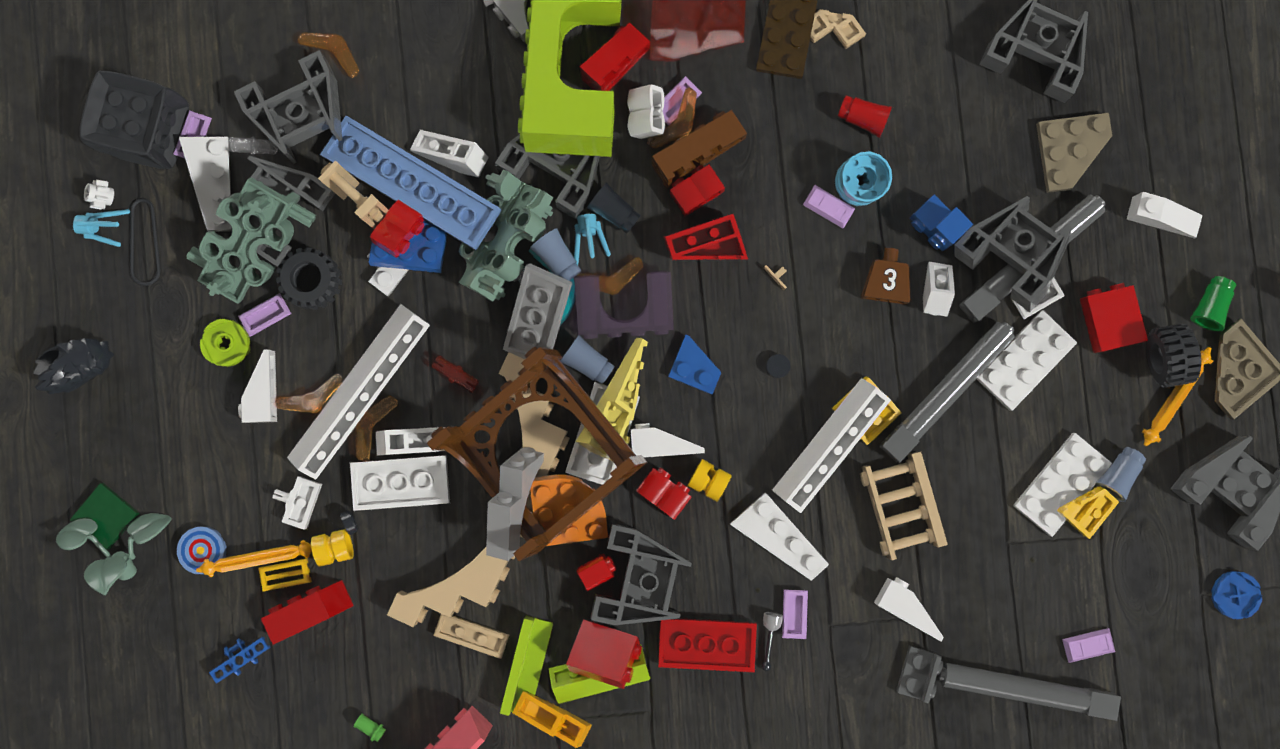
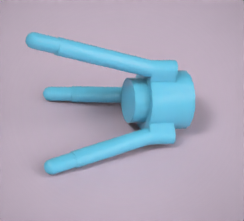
(89, 225)
(588, 226)

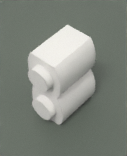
(646, 111)

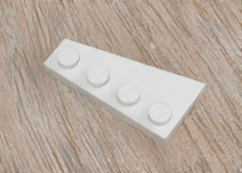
(210, 174)
(777, 534)

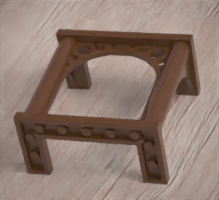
(462, 444)

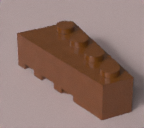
(698, 147)

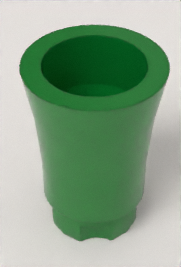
(1214, 304)

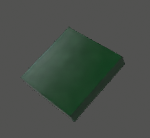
(109, 512)

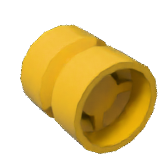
(709, 480)
(327, 548)

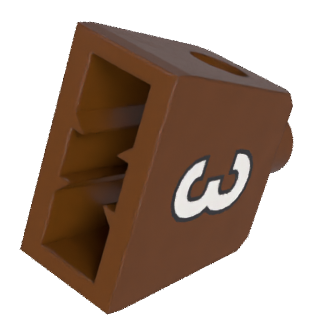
(888, 280)

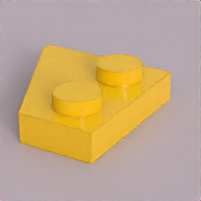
(1089, 510)

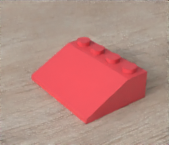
(466, 733)

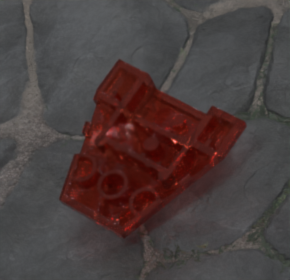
(694, 26)

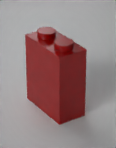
(1113, 318)
(604, 654)

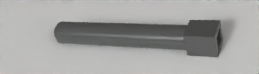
(1000, 285)
(908, 433)
(1023, 689)

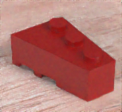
(614, 58)
(708, 240)
(306, 611)

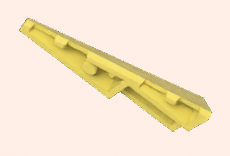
(619, 398)

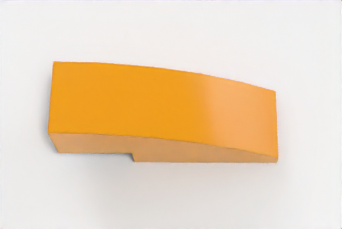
(552, 719)

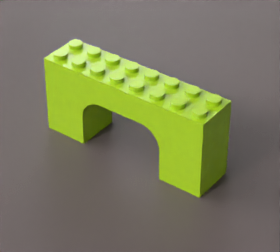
(553, 114)

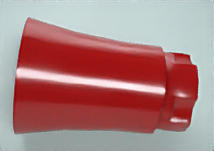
(865, 114)

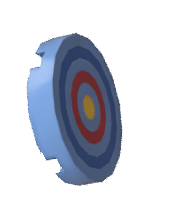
(199, 545)

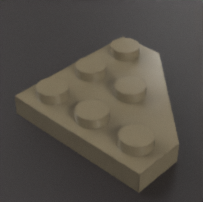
(1070, 147)
(1243, 369)

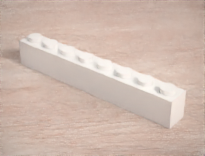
(357, 392)

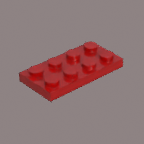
(707, 645)

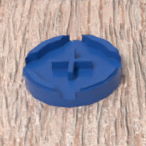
(1236, 595)

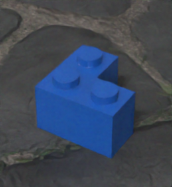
(940, 223)

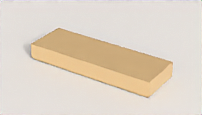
(471, 635)

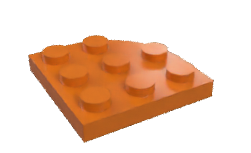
(555, 497)

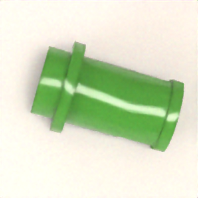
(369, 728)

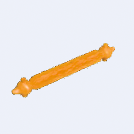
(1172, 404)
(255, 558)

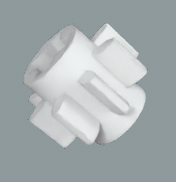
(98, 194)

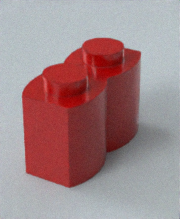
(697, 189)
(397, 229)
(664, 493)
(596, 571)

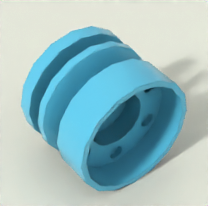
(876, 178)

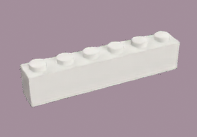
(831, 445)

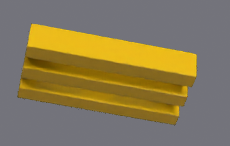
(305, 571)

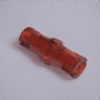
(455, 374)

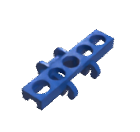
(251, 652)

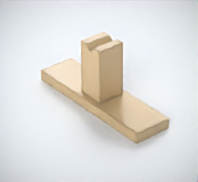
(776, 276)

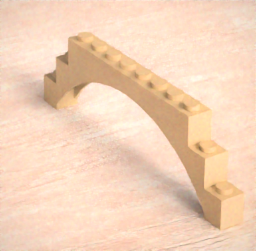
(481, 576)

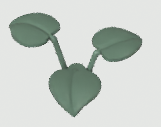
(103, 573)

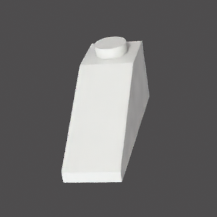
(450, 152)
(1164, 214)
(260, 394)
(404, 441)
(655, 442)
(905, 605)

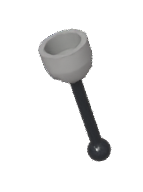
(772, 622)

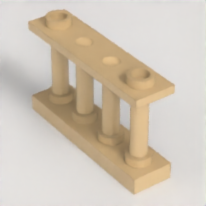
(344, 185)
(920, 488)

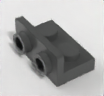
(919, 674)

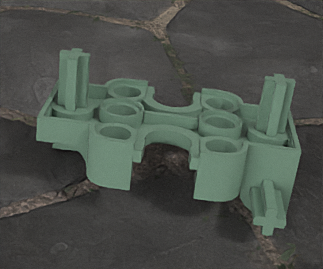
(273, 213)
(519, 219)

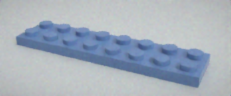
(412, 182)

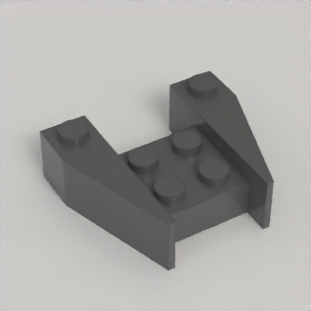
(1046, 38)
(299, 110)
(573, 170)
(285, 181)
(1021, 243)
(1241, 485)
(646, 580)

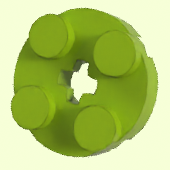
(213, 337)

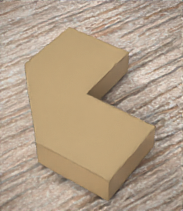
(843, 25)

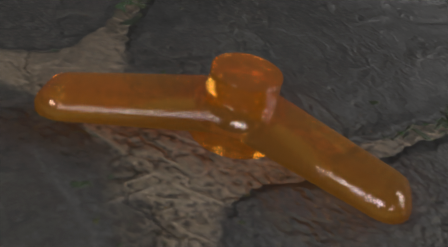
(334, 44)
(683, 123)
(615, 282)
(311, 401)
(366, 424)

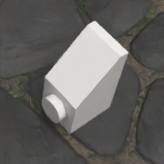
(938, 289)

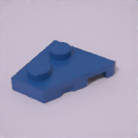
(694, 367)

